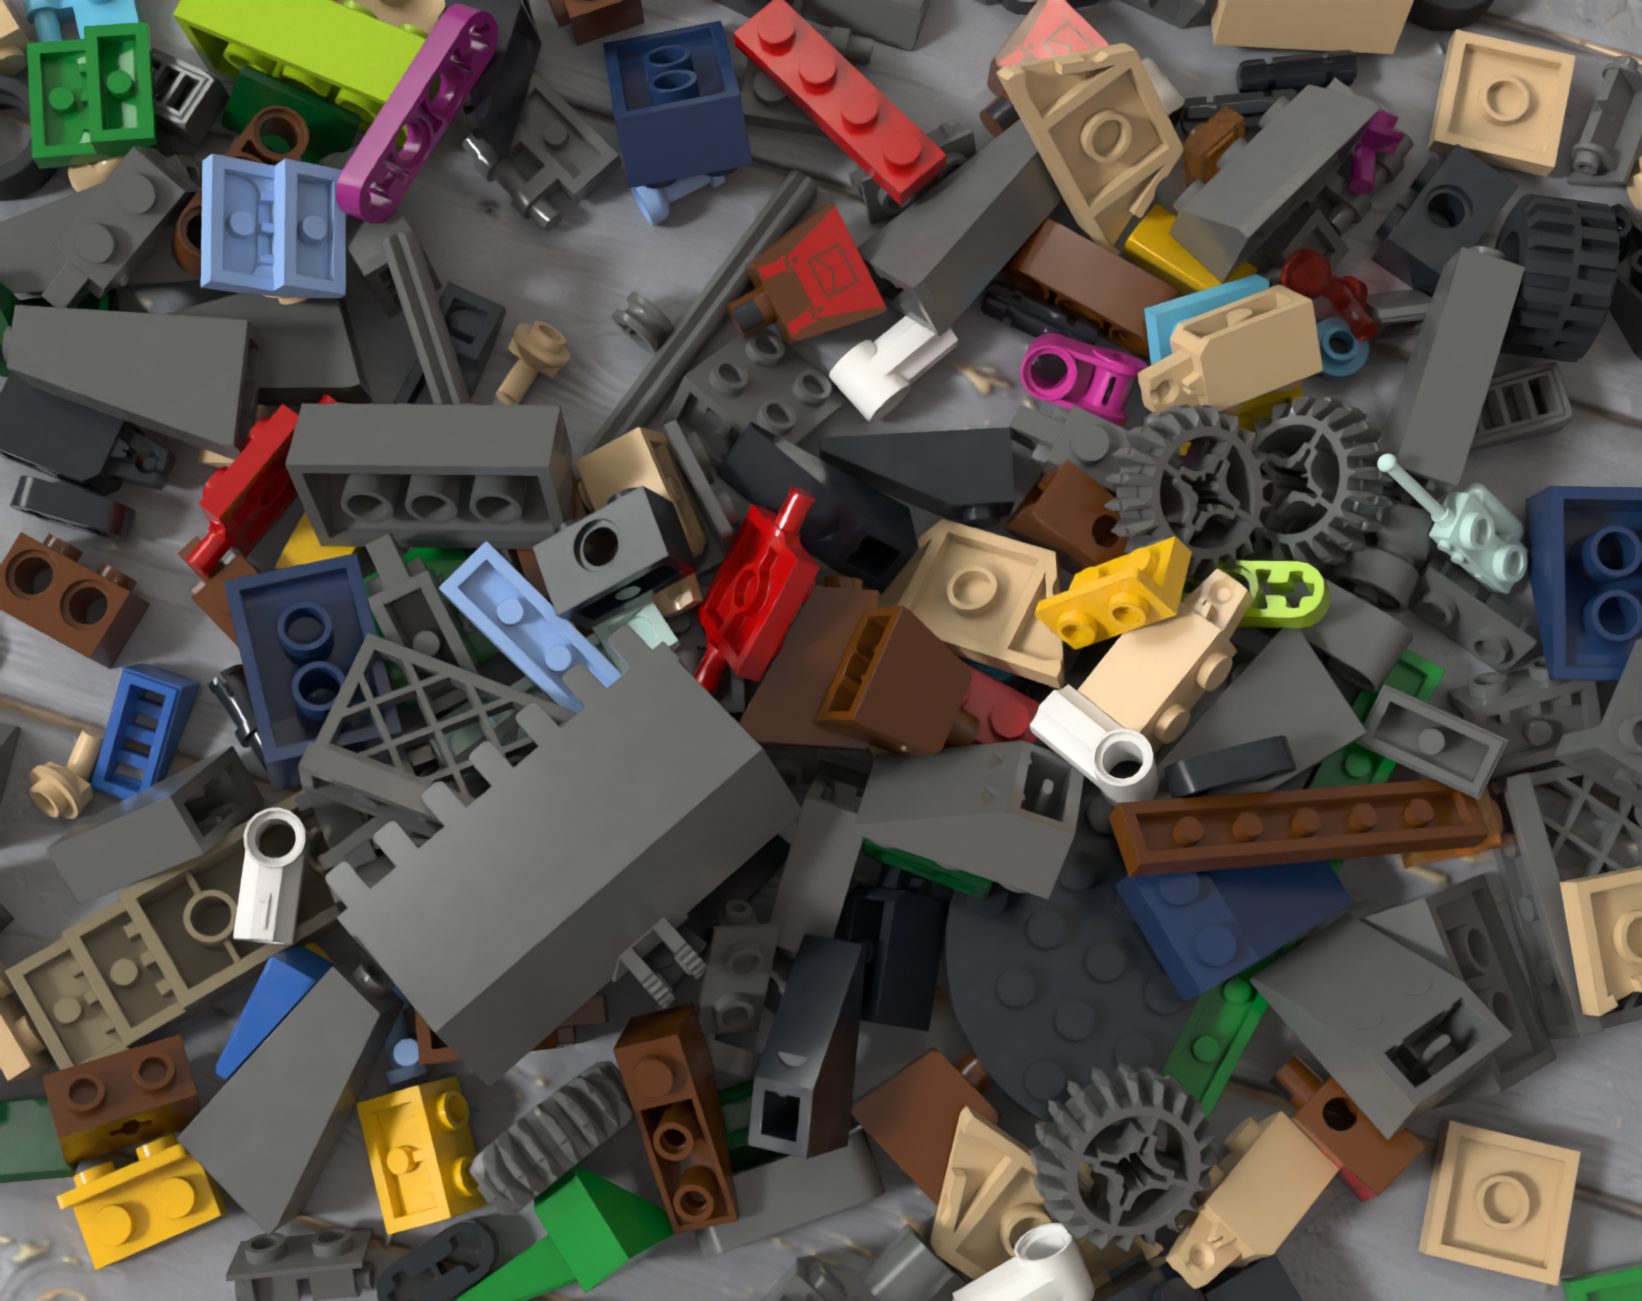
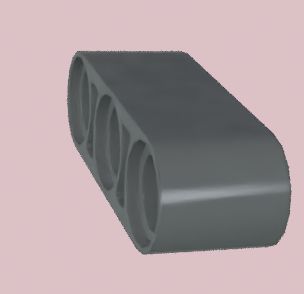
(1352, 637)
(795, 1192)

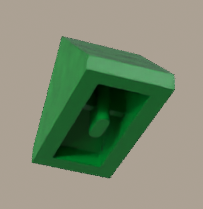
(600, 1225)

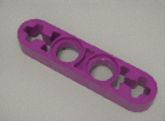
(457, 51)

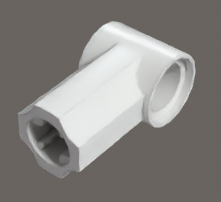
(882, 372)
(1095, 745)
(271, 885)
(1044, 1269)

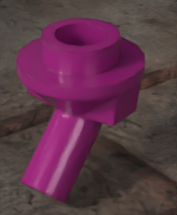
(1380, 137)

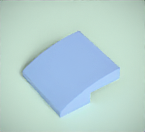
(272, 228)

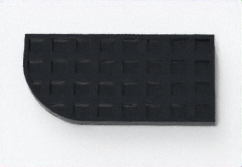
(1069, 977)

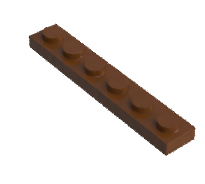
(1293, 826)

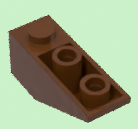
(679, 1115)

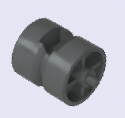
(1385, 569)

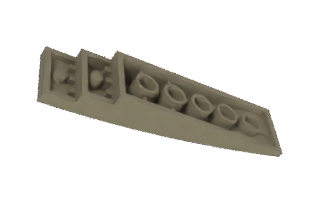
(167, 946)

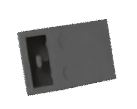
(977, 810)
(1382, 1020)

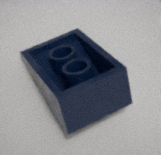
(677, 105)
(1586, 578)
(296, 648)
(1228, 919)

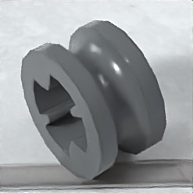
(642, 322)

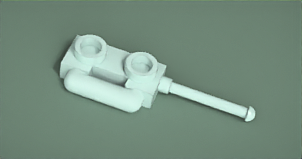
(1471, 529)

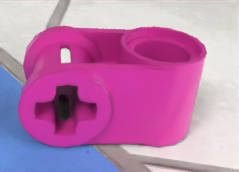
(1086, 376)

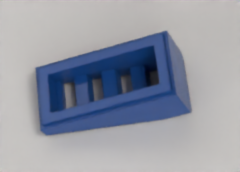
(130, 702)
(278, 991)

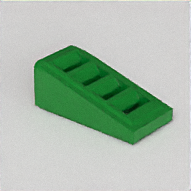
(526, 1276)

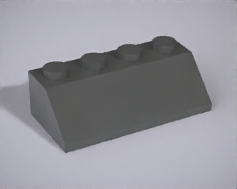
(433, 473)

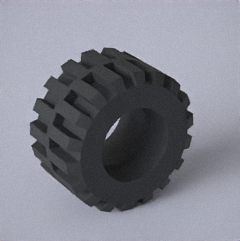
(1567, 275)

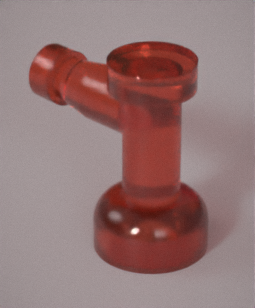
(1312, 277)

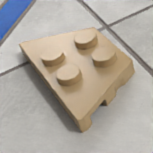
(1096, 133)
(983, 599)
(993, 1202)

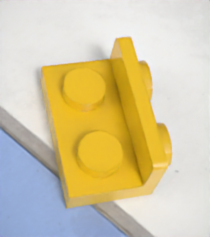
(1119, 595)
(421, 1154)
(143, 1201)

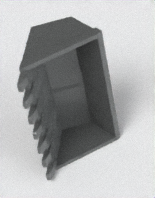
(568, 859)

